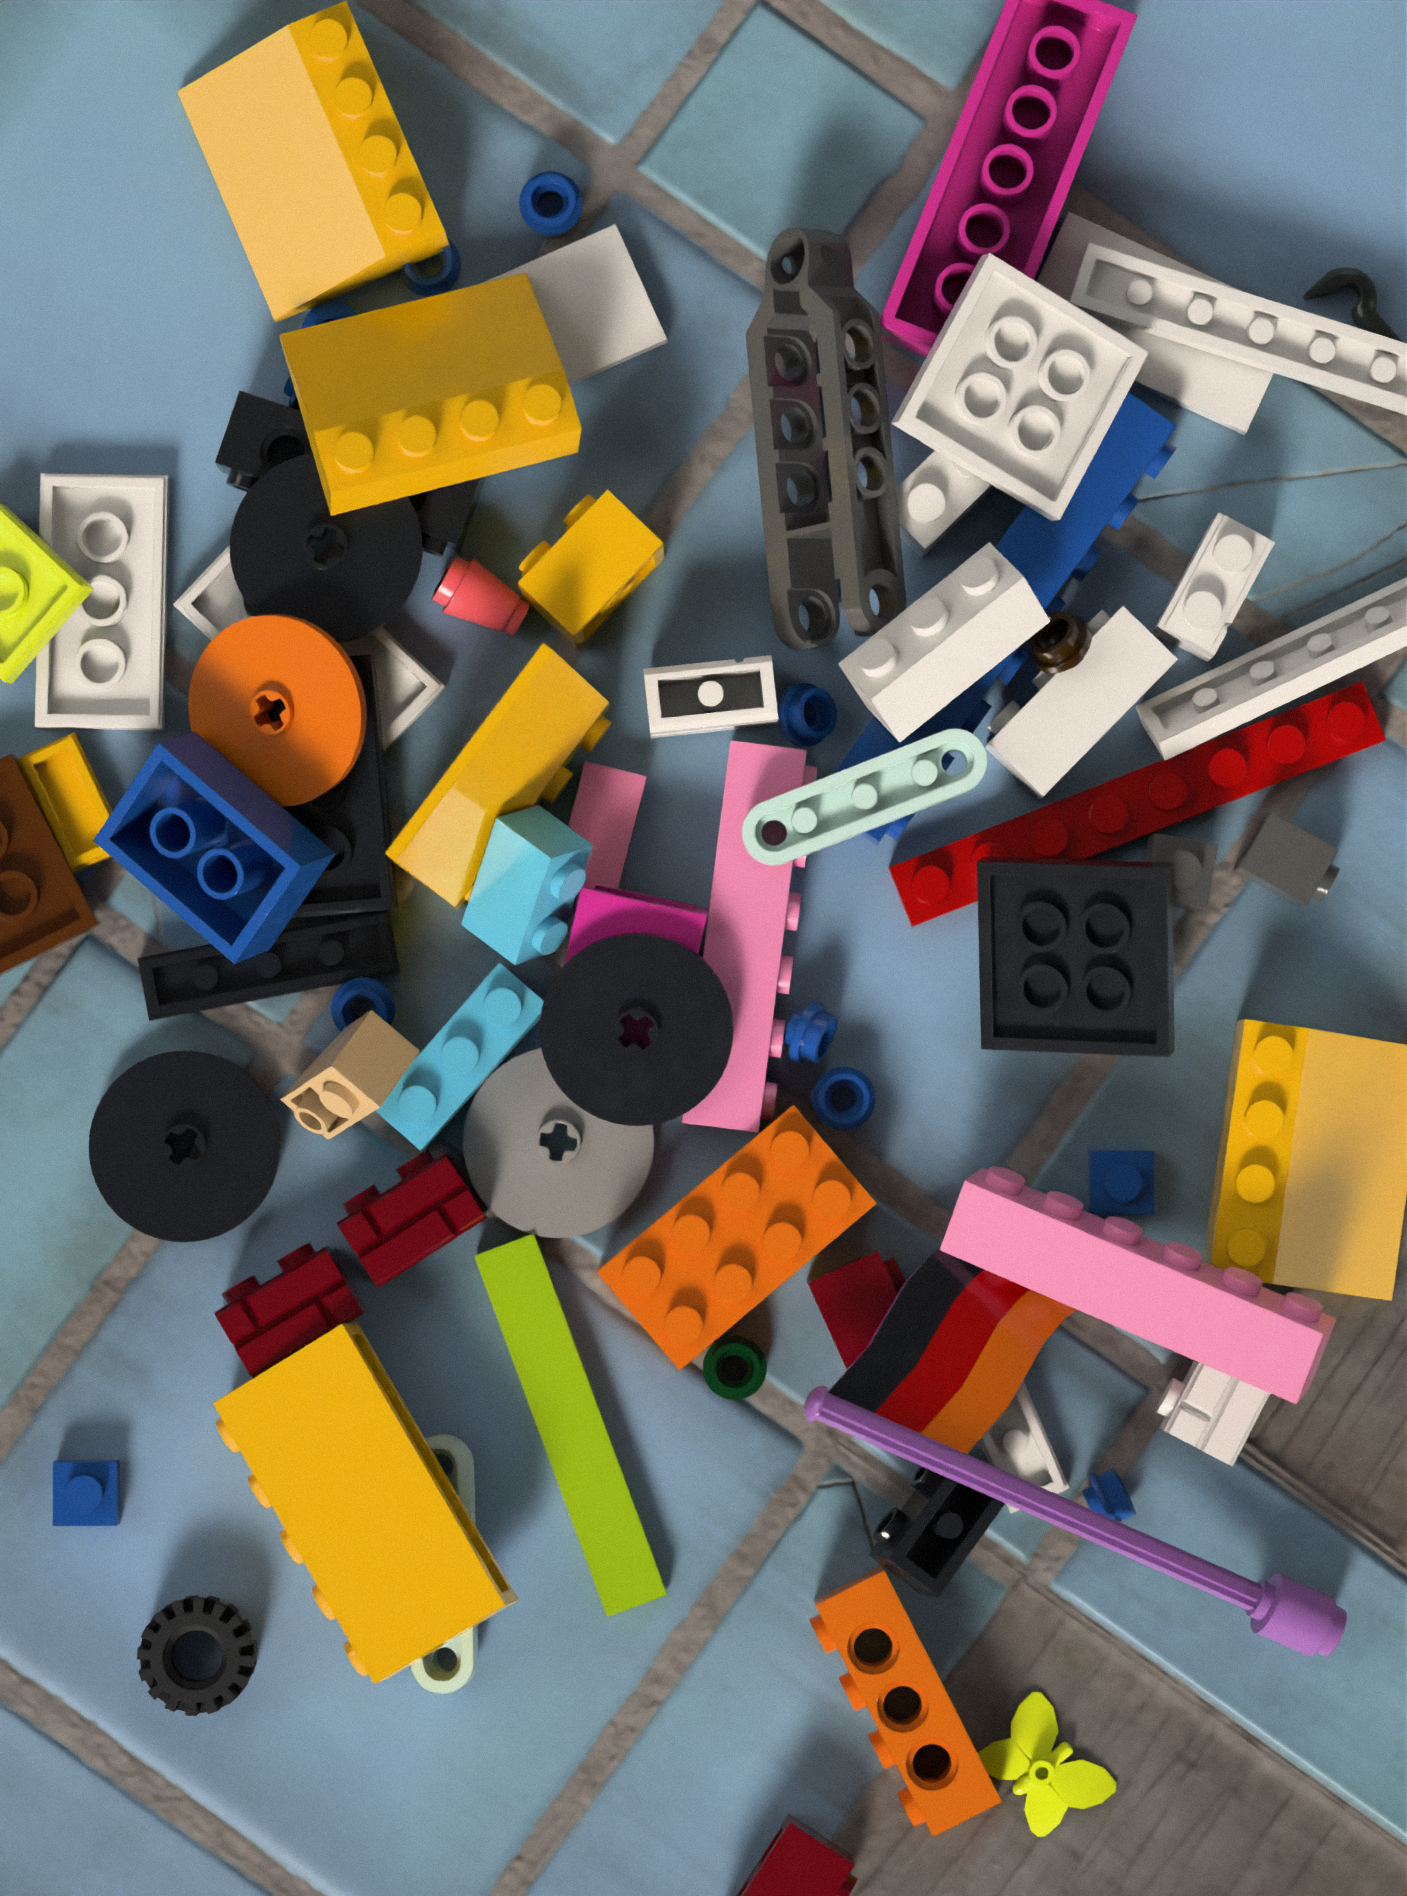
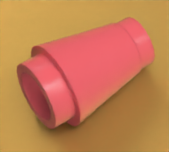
(479, 597)

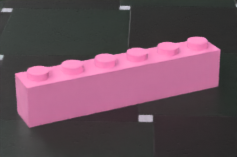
(746, 934)
(1139, 1283)

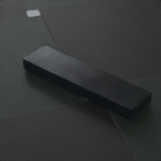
(296, 963)

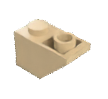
(350, 1076)

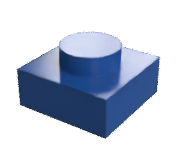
(1121, 1182)
(86, 1492)

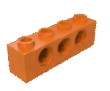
(964, 1784)

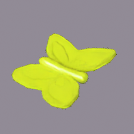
(1039, 1772)

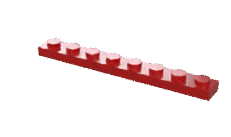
(1146, 799)

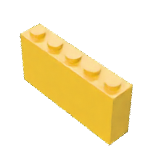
(363, 1503)

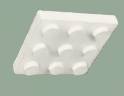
(1020, 387)

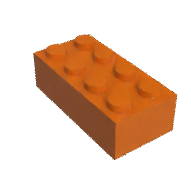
(736, 1237)

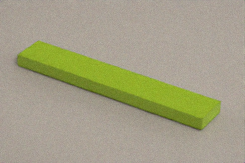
(570, 1425)

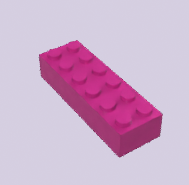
(1008, 156)

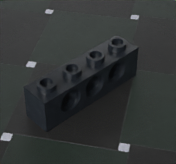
(263, 425)

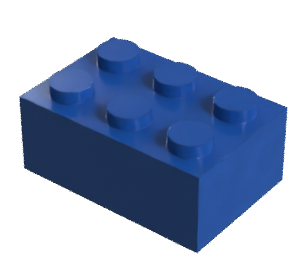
(214, 847)

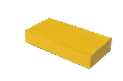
(69, 798)

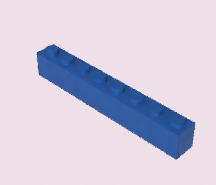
(1046, 557)

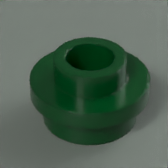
(741, 1387)

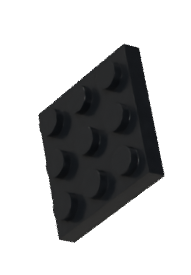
(1076, 956)

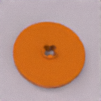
(323, 699)

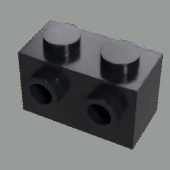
(933, 1531)

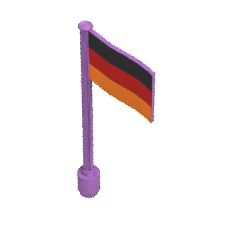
(950, 1369)

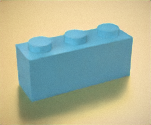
(461, 1057)

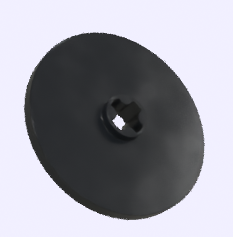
(280, 570)
(639, 978)
(136, 1163)

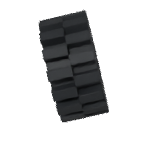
(159, 1667)

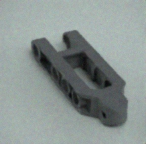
(859, 529)

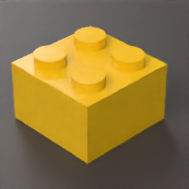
(589, 567)

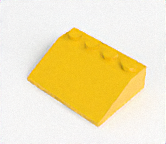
(313, 163)
(431, 393)
(502, 769)
(1311, 1160)

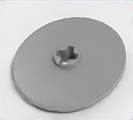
(516, 1172)

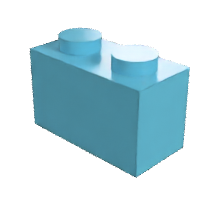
(527, 884)

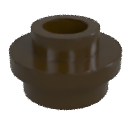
(1060, 643)

